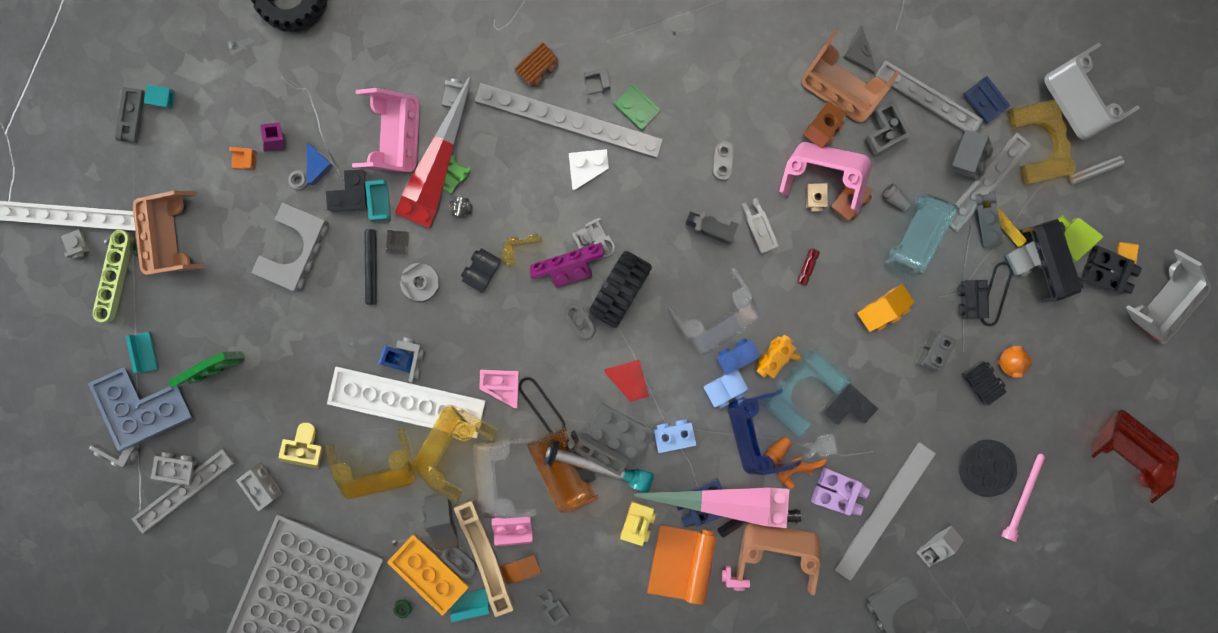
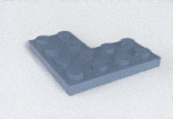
(134, 419)

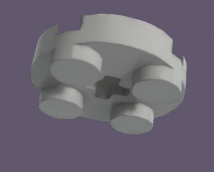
(422, 271)

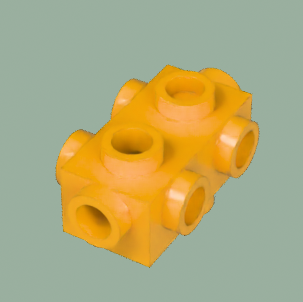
(777, 355)

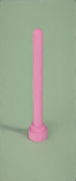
(1011, 531)

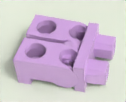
(845, 496)

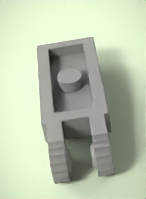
(760, 228)

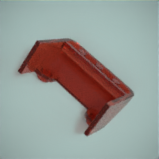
(1142, 449)

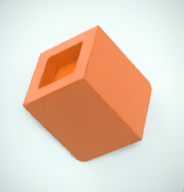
(243, 158)

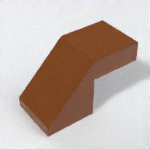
(520, 569)

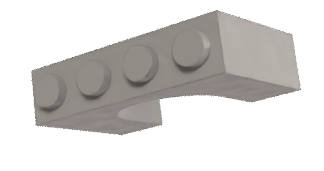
(292, 275)

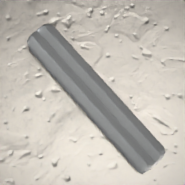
(1096, 170)

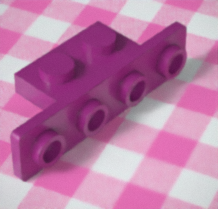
(568, 267)

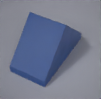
(316, 165)
(396, 358)

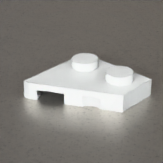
(587, 166)

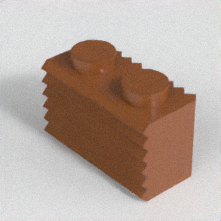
(536, 65)

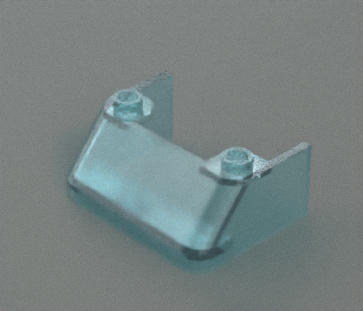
(922, 236)

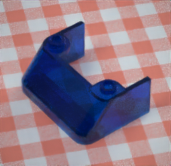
(741, 416)

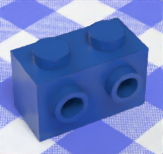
(737, 357)

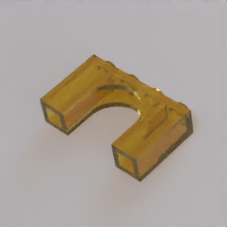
(1047, 115)

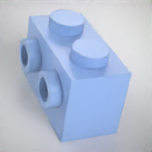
(674, 436)

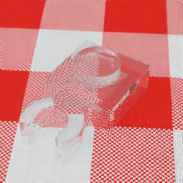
(823, 446)

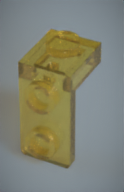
(508, 255)

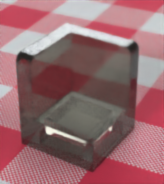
(397, 242)

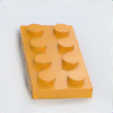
(428, 574)

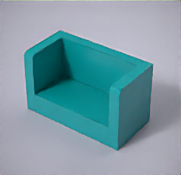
(378, 200)

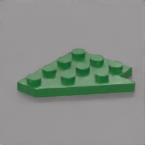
(209, 366)

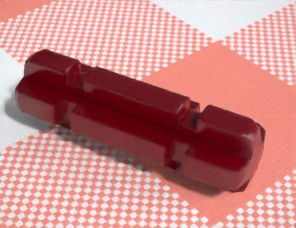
(808, 267)

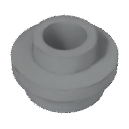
(292, 177)

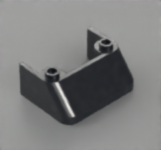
(1055, 260)

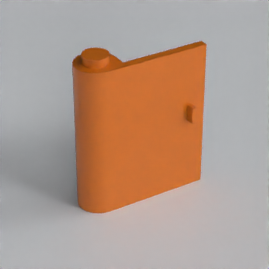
(682, 563)

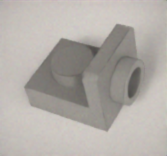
(451, 92)
(75, 244)

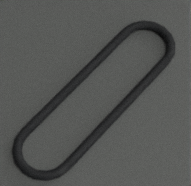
(1005, 291)
(531, 405)

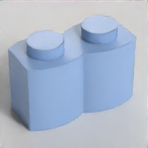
(726, 388)

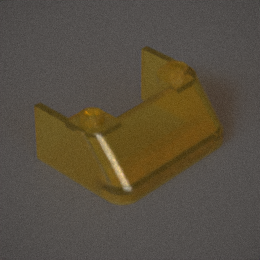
(450, 424)
(398, 475)

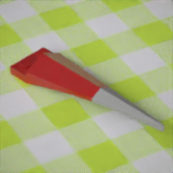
(424, 190)

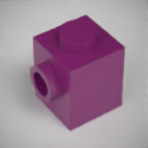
(271, 137)

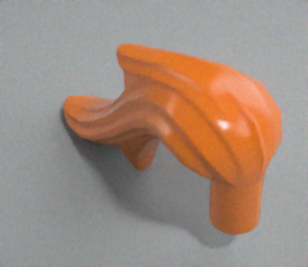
(784, 476)

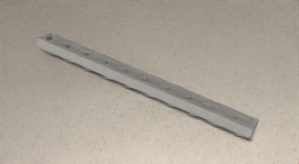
(568, 120)

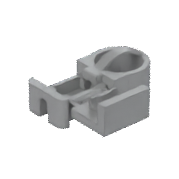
(593, 233)

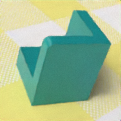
(159, 96)

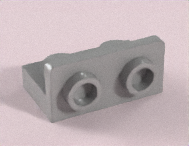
(173, 468)
(259, 486)

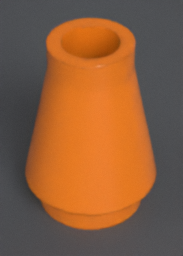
(779, 449)

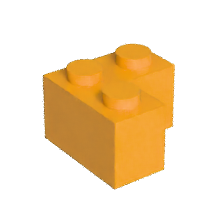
(887, 308)

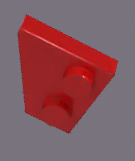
(629, 380)

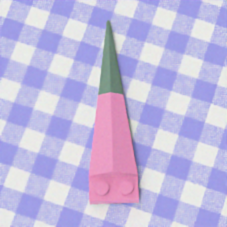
(752, 505)

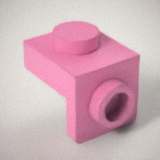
(733, 582)

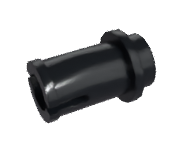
(794, 516)

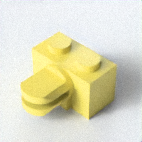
(302, 450)
(637, 523)

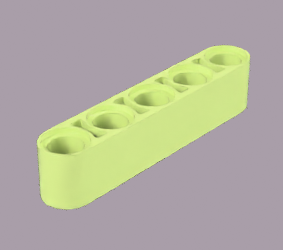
(106, 283)

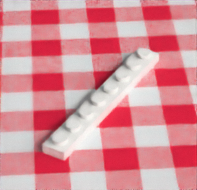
(67, 215)

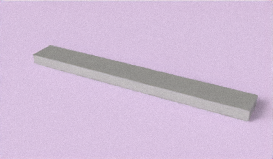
(884, 511)

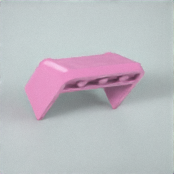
(398, 131)
(855, 168)

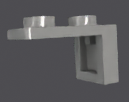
(408, 344)
(118, 461)

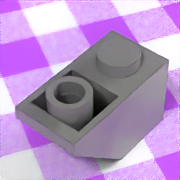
(940, 546)

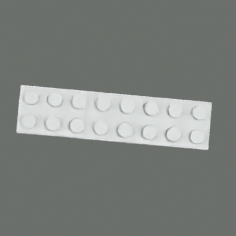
(396, 398)

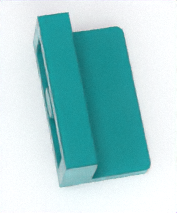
(142, 352)
(470, 605)

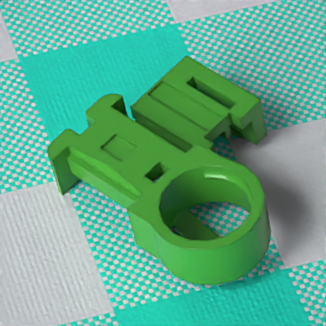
(453, 174)

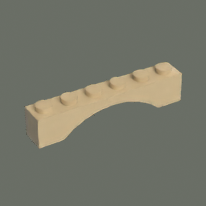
(478, 539)

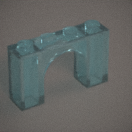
(813, 366)

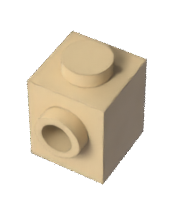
(816, 197)

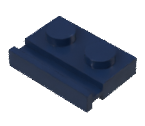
(986, 99)

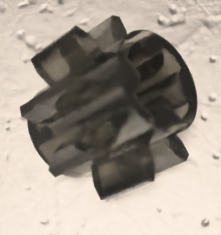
(460, 207)

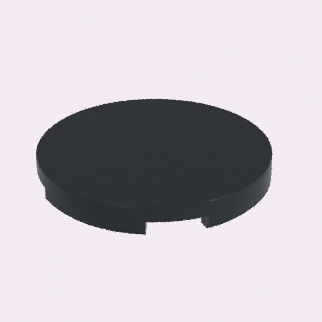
(988, 468)

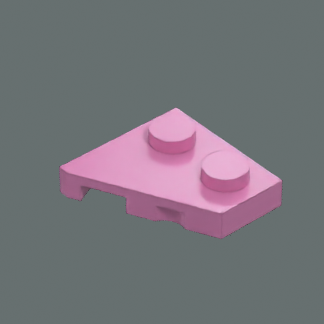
(501, 385)

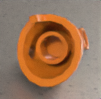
(1015, 361)

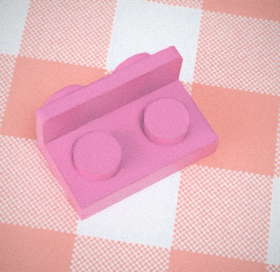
(512, 531)

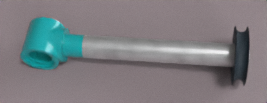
(637, 478)

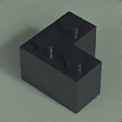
(353, 196)
(849, 401)

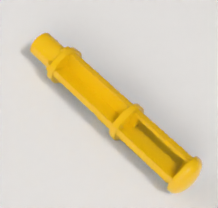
(1009, 228)

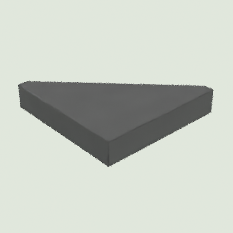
(860, 52)

